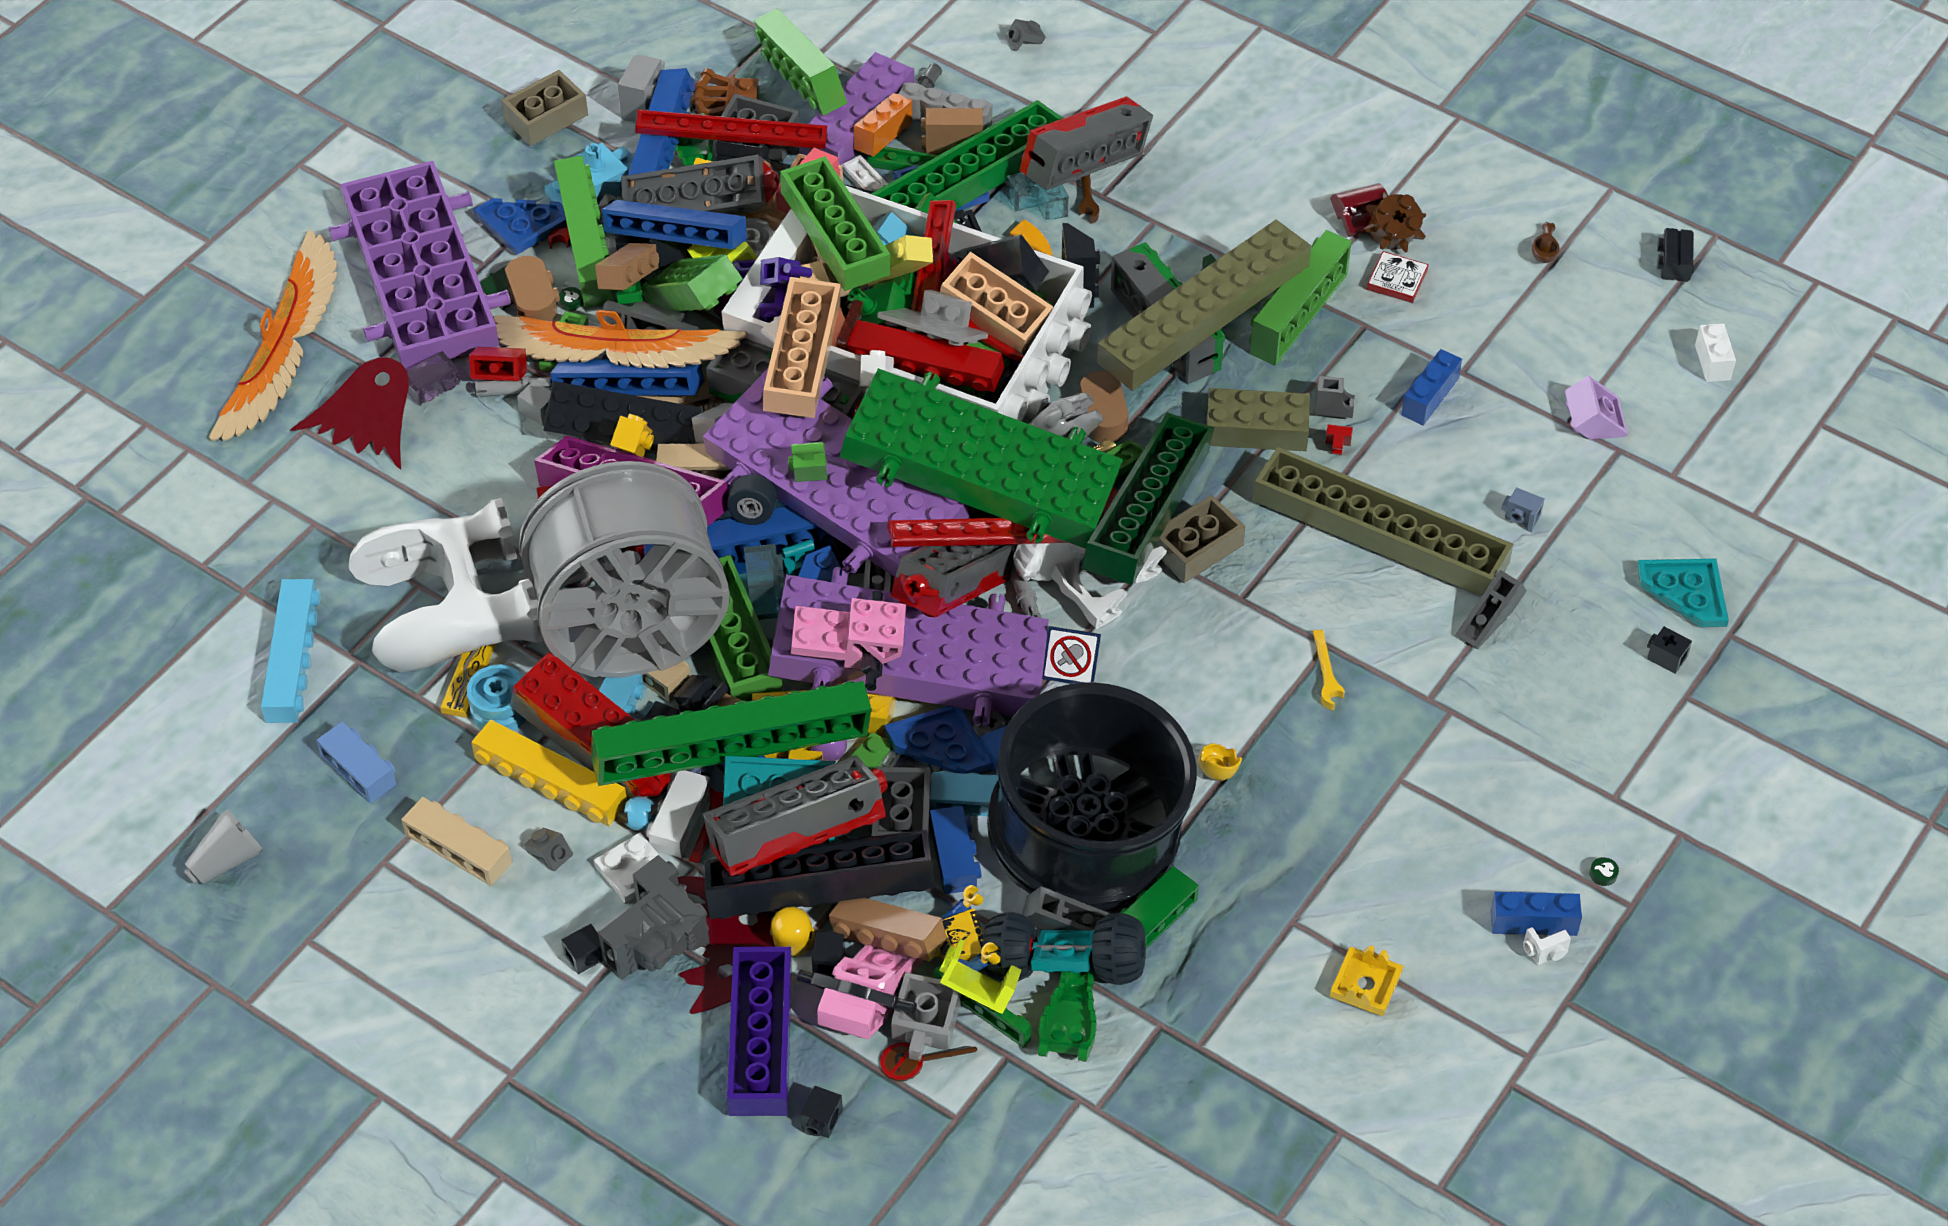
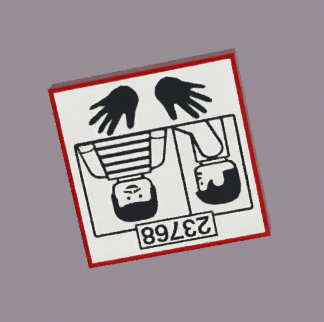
(1397, 276)

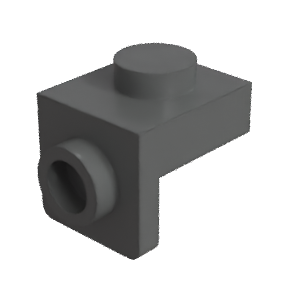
(1024, 31)
(550, 846)

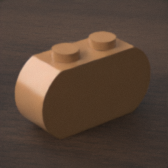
(532, 288)
(1109, 402)

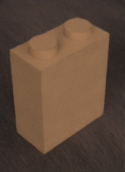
(949, 127)

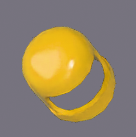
(792, 929)

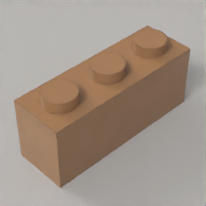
(627, 266)

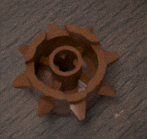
(1395, 221)

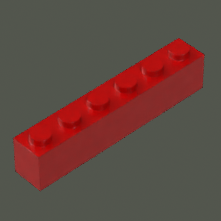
(922, 354)

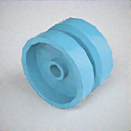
(491, 695)

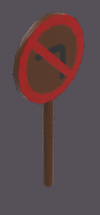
(898, 1066)

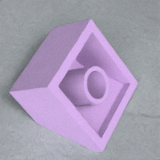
(1595, 410)

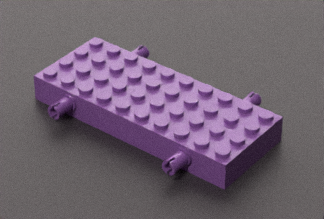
(419, 264)
(844, 505)
(955, 660)

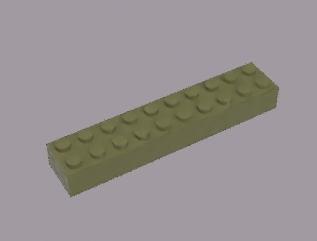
(1203, 304)
(1381, 521)

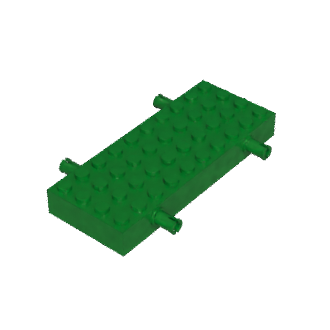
(981, 458)

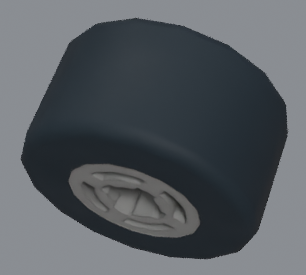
(752, 499)

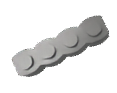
(937, 98)

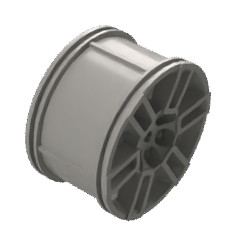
(639, 610)

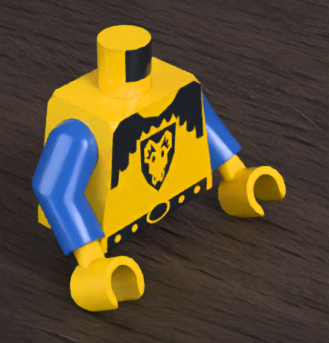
(963, 924)

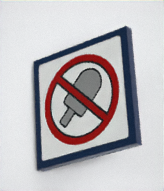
(1071, 655)

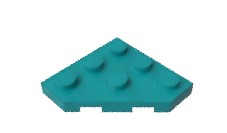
(1688, 587)

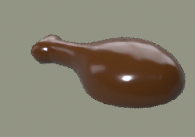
(1545, 246)

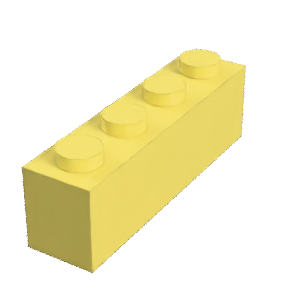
(907, 256)

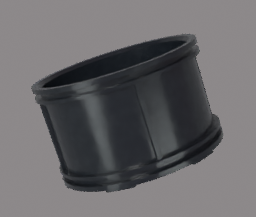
(1040, 845)

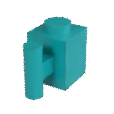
(794, 556)

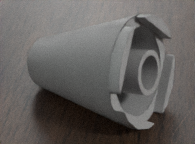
(221, 849)

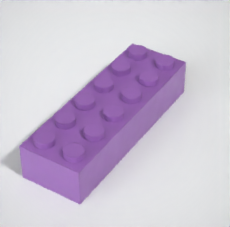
(863, 92)

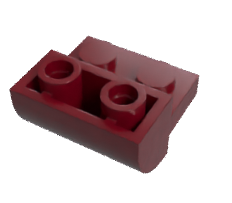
(1351, 207)

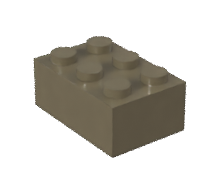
(544, 107)
(1200, 538)

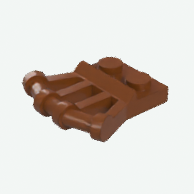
(720, 94)

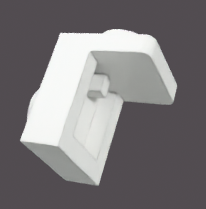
(1548, 948)

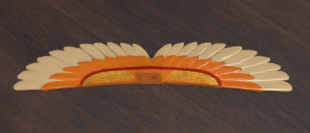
(639, 347)
(275, 362)

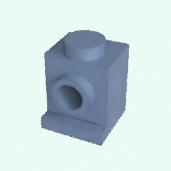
(1523, 508)

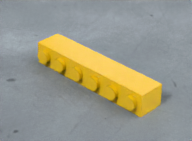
(548, 773)

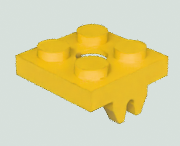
(1371, 965)

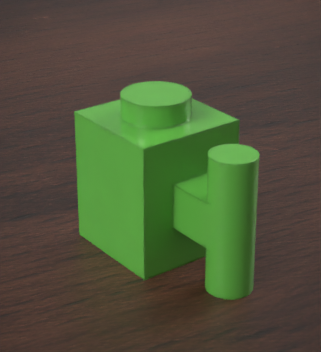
(808, 461)

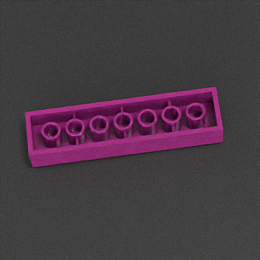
(574, 455)

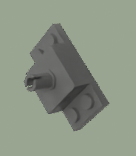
(647, 317)

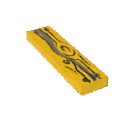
(456, 697)

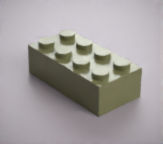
(1258, 419)

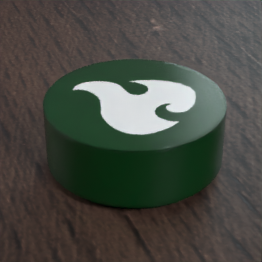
(570, 298)
(1604, 871)

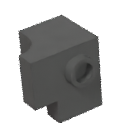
(1333, 398)

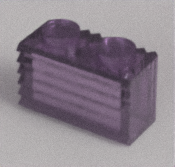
(432, 378)

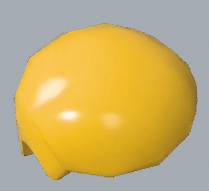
(1218, 762)

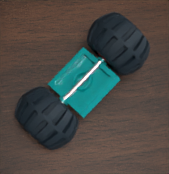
(1114, 945)

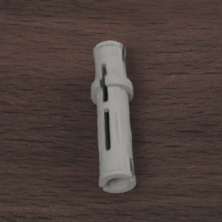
(502, 387)
(1026, 597)

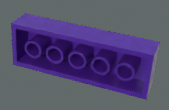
(760, 1031)

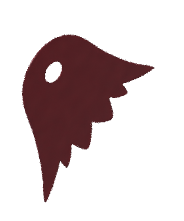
(366, 409)

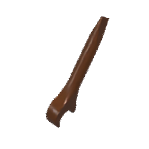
(1088, 205)

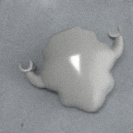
(1069, 413)

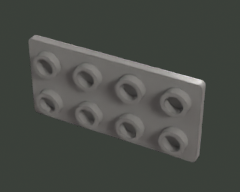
(940, 318)

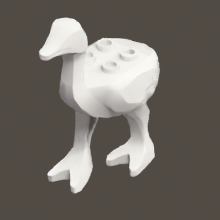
(1061, 564)

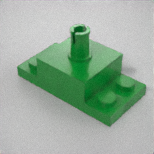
(885, 296)

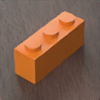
(883, 124)

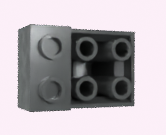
(656, 926)

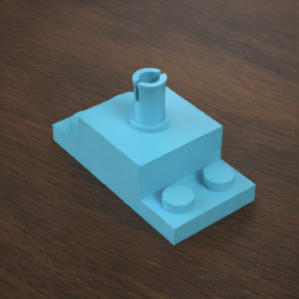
(605, 170)

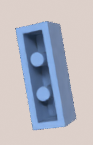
(357, 762)

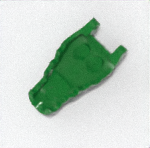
(691, 148)
(1070, 1018)

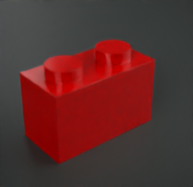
(498, 363)

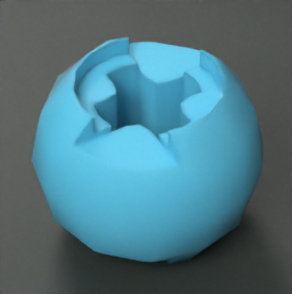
(639, 813)

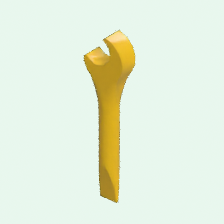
(1330, 685)

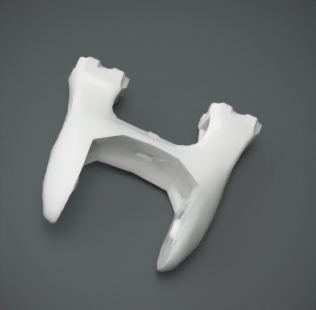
(467, 614)

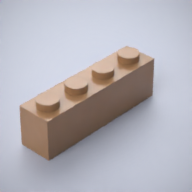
(889, 927)

